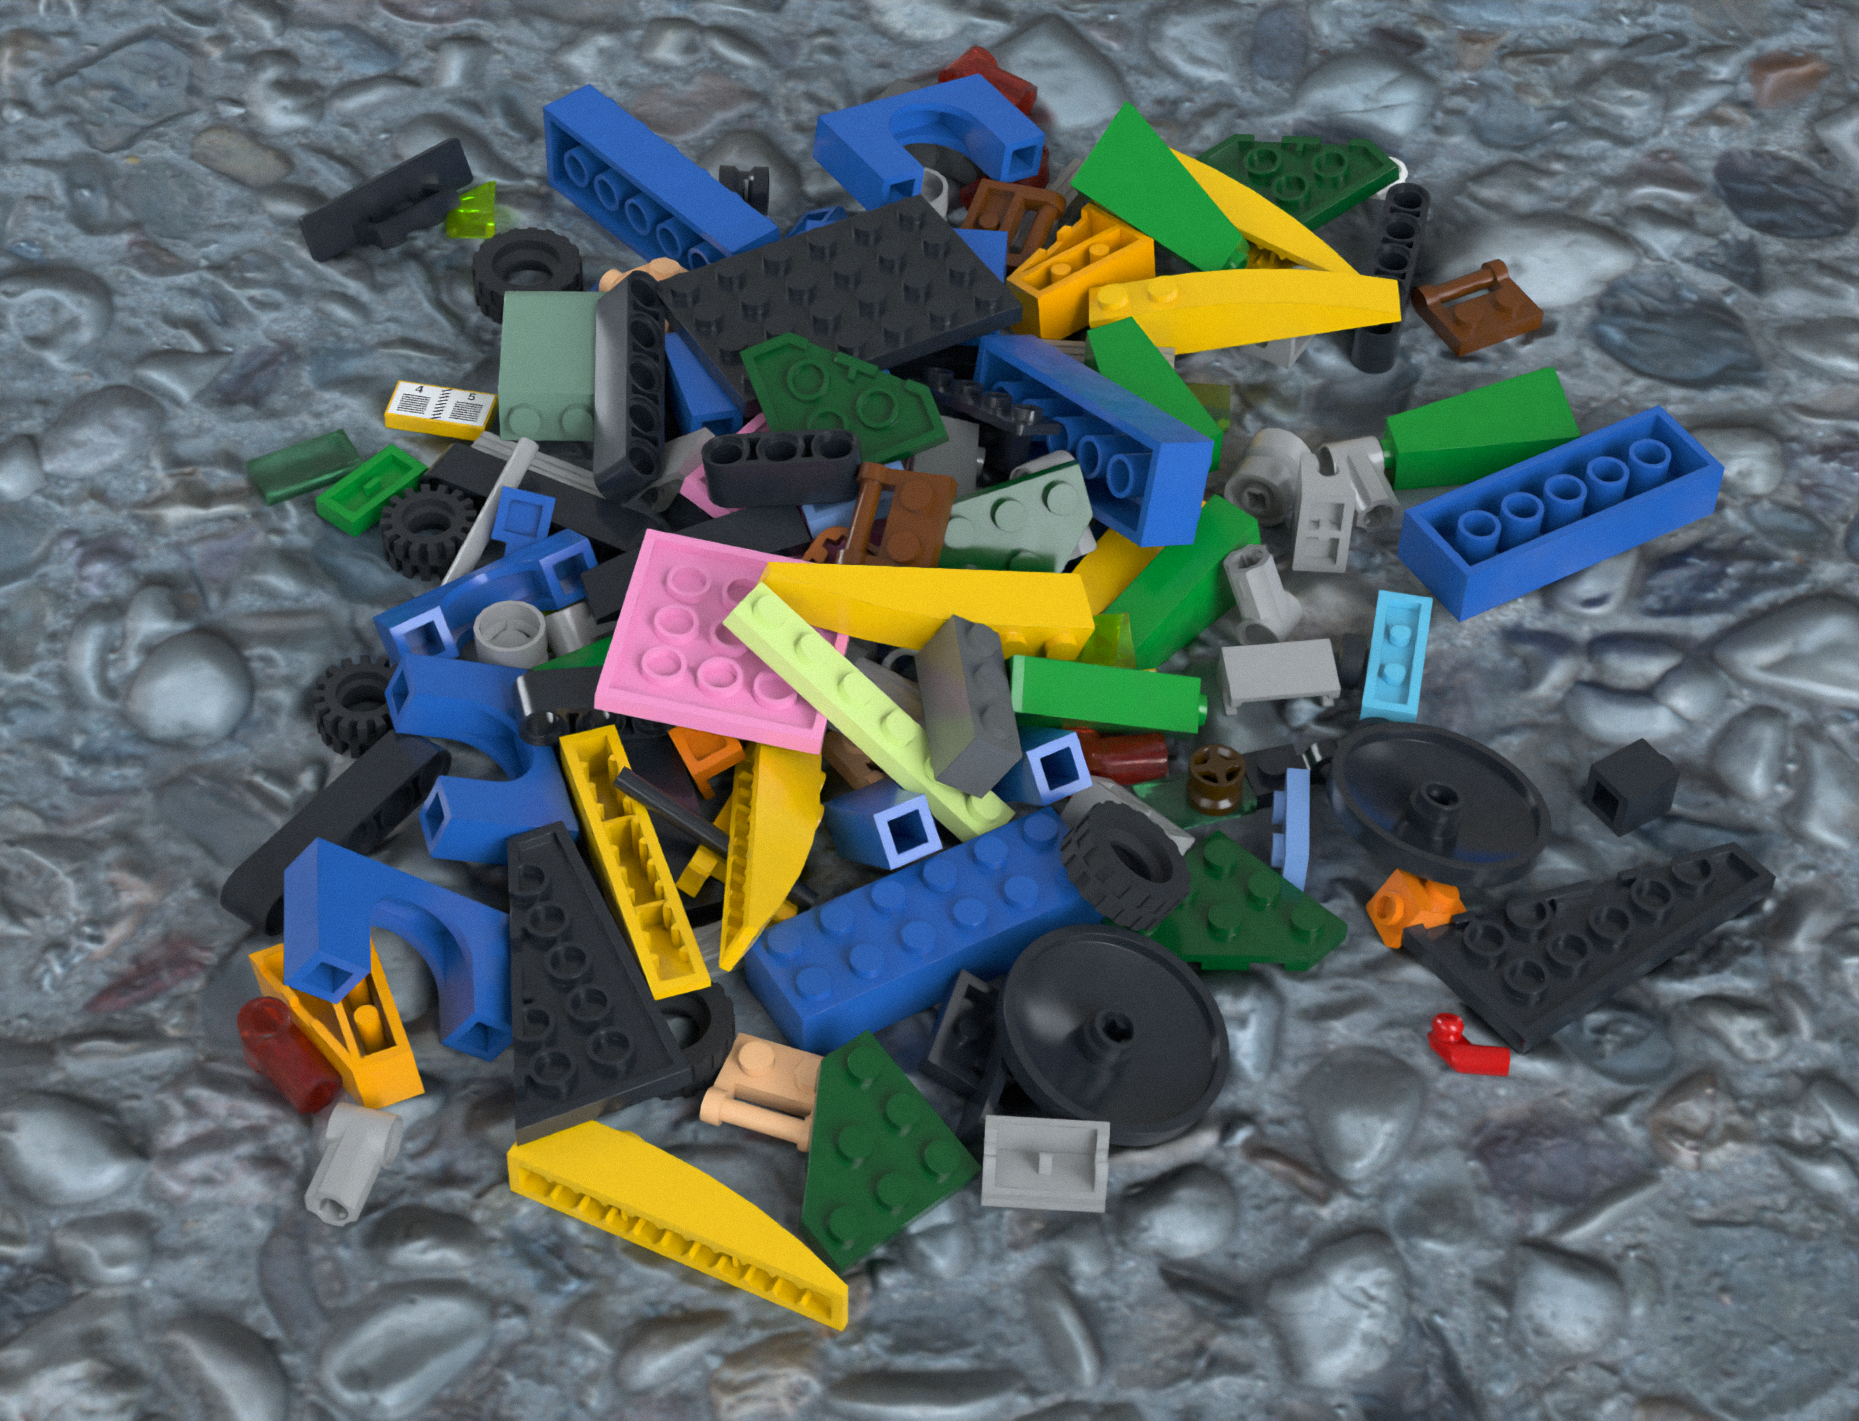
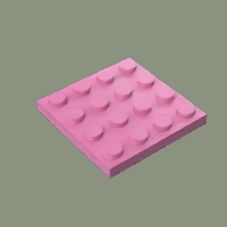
(688, 669)

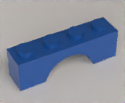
(445, 617)

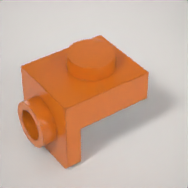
(1411, 901)

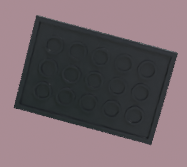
(864, 286)

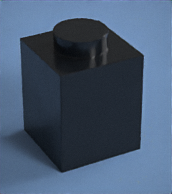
(1631, 787)

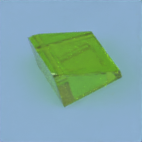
(476, 215)
(1109, 642)

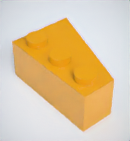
(1088, 255)
(357, 1035)

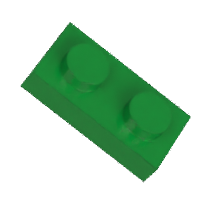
(361, 495)

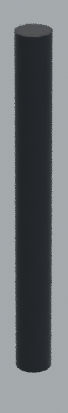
(694, 825)

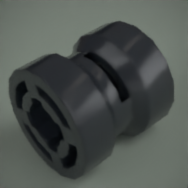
(758, 185)

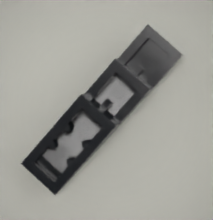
(762, 529)
(662, 766)

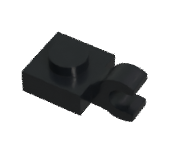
(1268, 767)

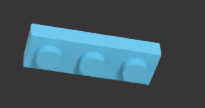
(1396, 657)

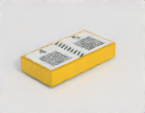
(441, 410)

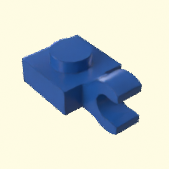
(522, 518)

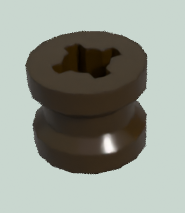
(1215, 780)

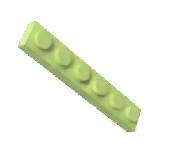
(857, 709)

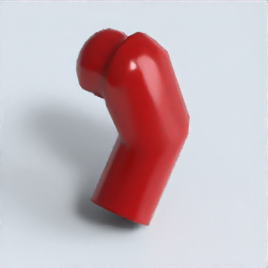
(1461, 1054)

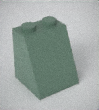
(548, 365)

